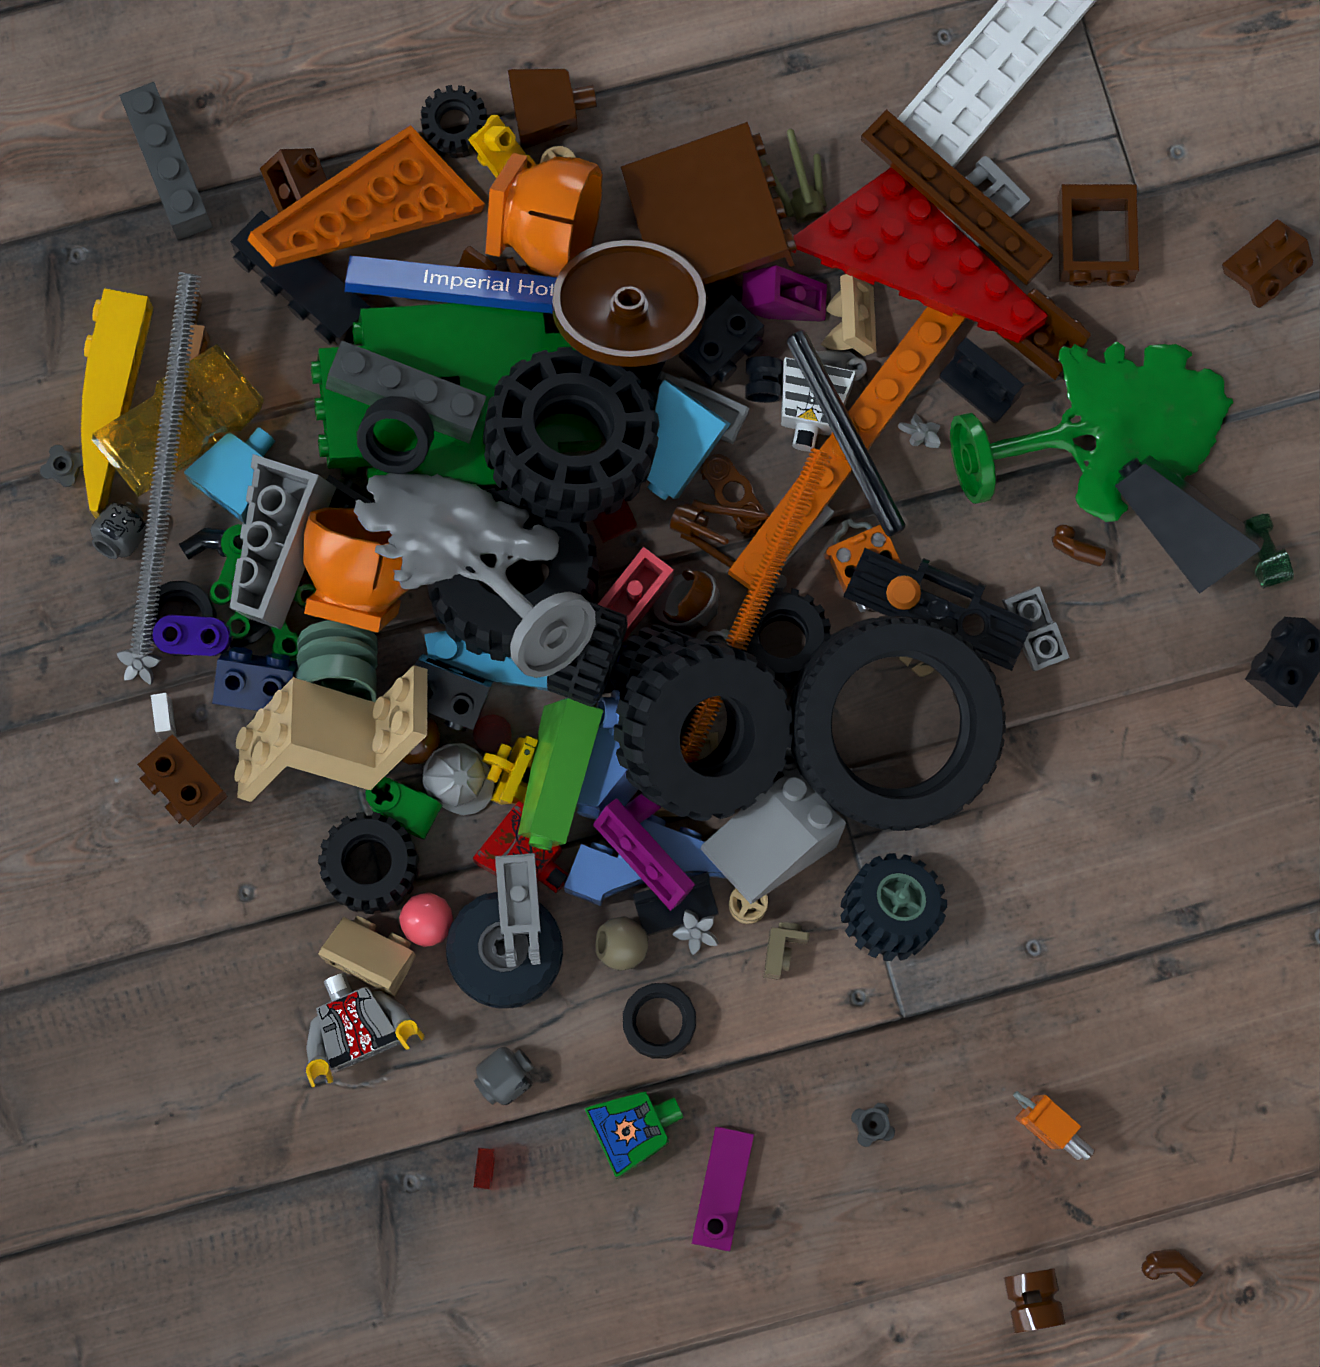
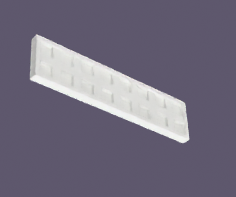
(988, 72)

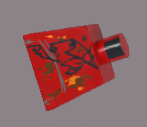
(507, 842)

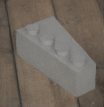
(274, 539)

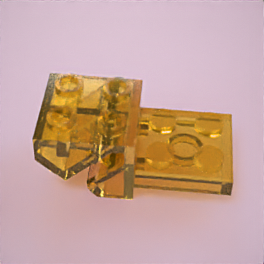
(215, 402)

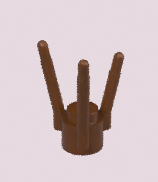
(692, 524)

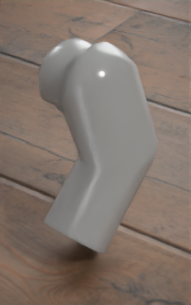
(845, 360)

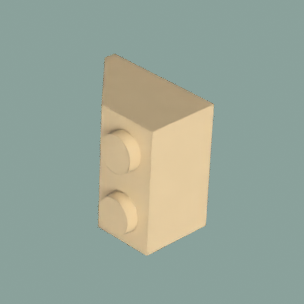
(368, 955)

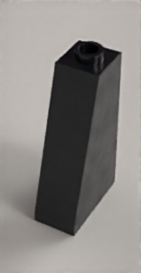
(1188, 525)

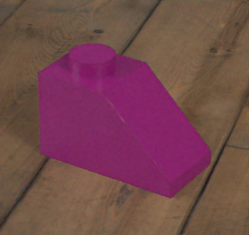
(784, 295)

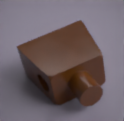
(546, 104)

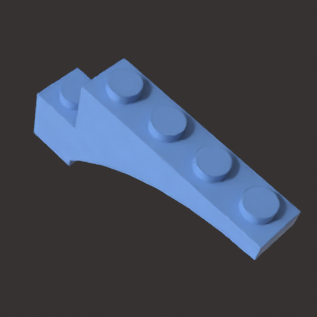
(600, 875)

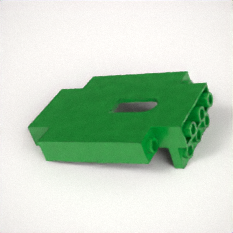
(448, 343)

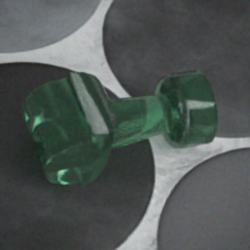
(1273, 564)

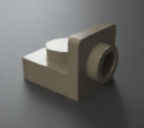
(777, 954)

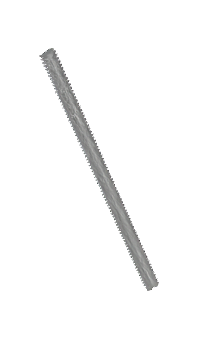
(164, 464)

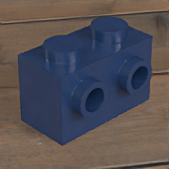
(250, 679)

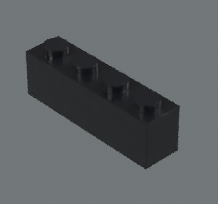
(307, 286)

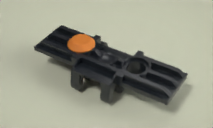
(895, 591)

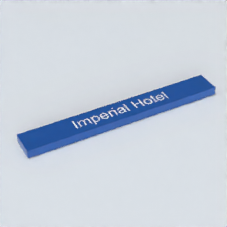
(449, 284)

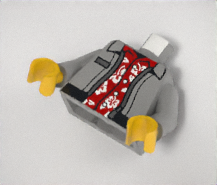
(354, 1028)

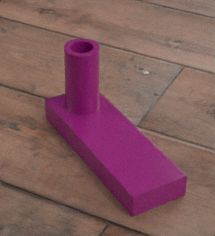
(623, 831)
(722, 1189)

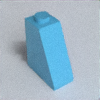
(685, 440)

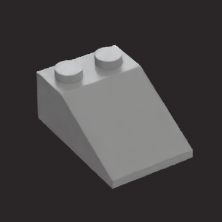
(775, 837)

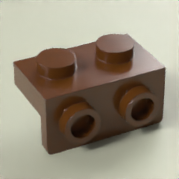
(1269, 262)
(1058, 331)

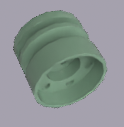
(339, 658)

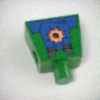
(632, 1129)

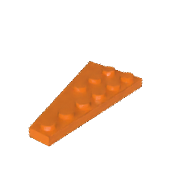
(378, 196)

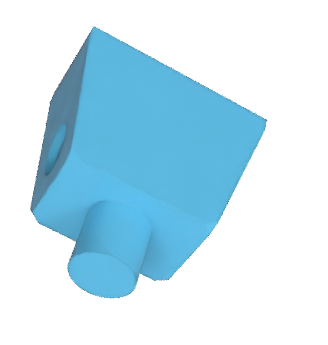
(226, 470)

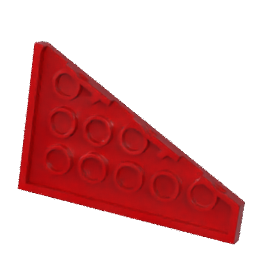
(905, 242)

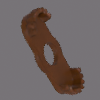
(720, 471)

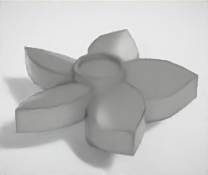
(921, 432)
(138, 665)
(696, 931)

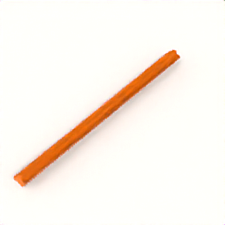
(760, 590)

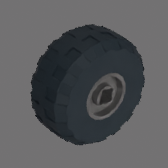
(479, 959)

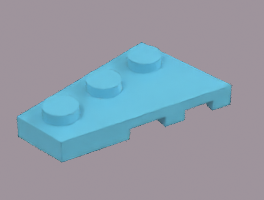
(445, 649)

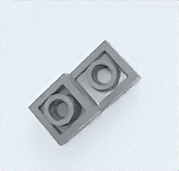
(1044, 641)

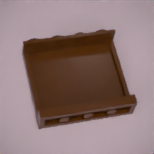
(711, 203)

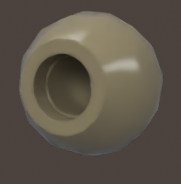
(621, 943)

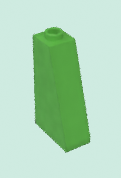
(558, 771)

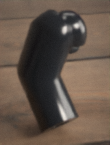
(202, 540)

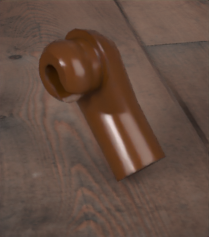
(1078, 550)
(1170, 1262)

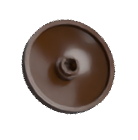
(629, 303)

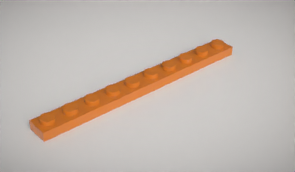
(870, 416)

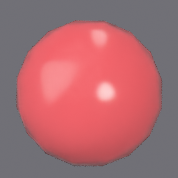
(426, 919)

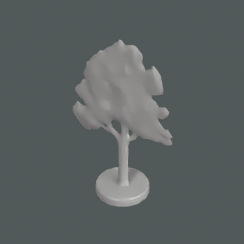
(446, 526)

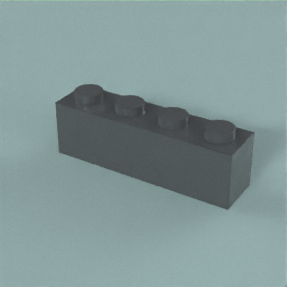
(165, 161)
(373, 377)

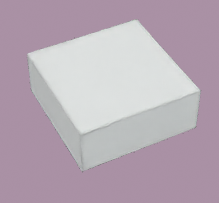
(163, 715)

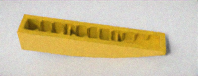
(110, 380)

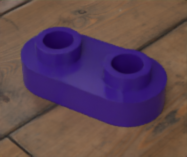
(191, 635)

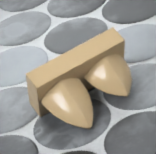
(857, 311)

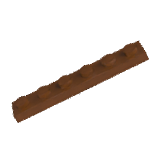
(956, 197)

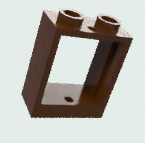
(1097, 198)

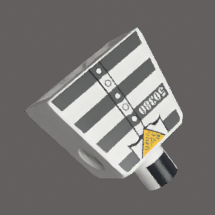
(800, 407)

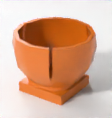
(544, 211)
(348, 575)

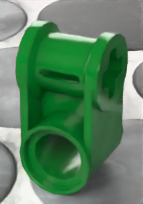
(409, 807)

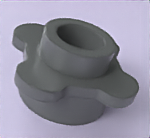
(65, 476)
(864, 1117)

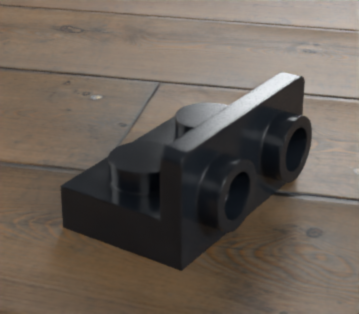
(981, 381)

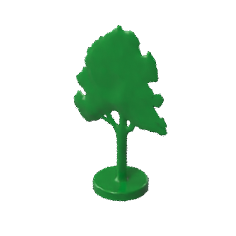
(1127, 409)

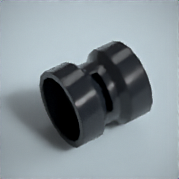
(763, 379)

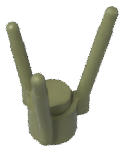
(806, 203)

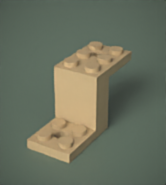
(332, 733)

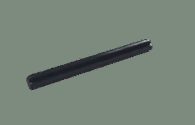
(846, 433)

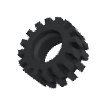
(445, 102)

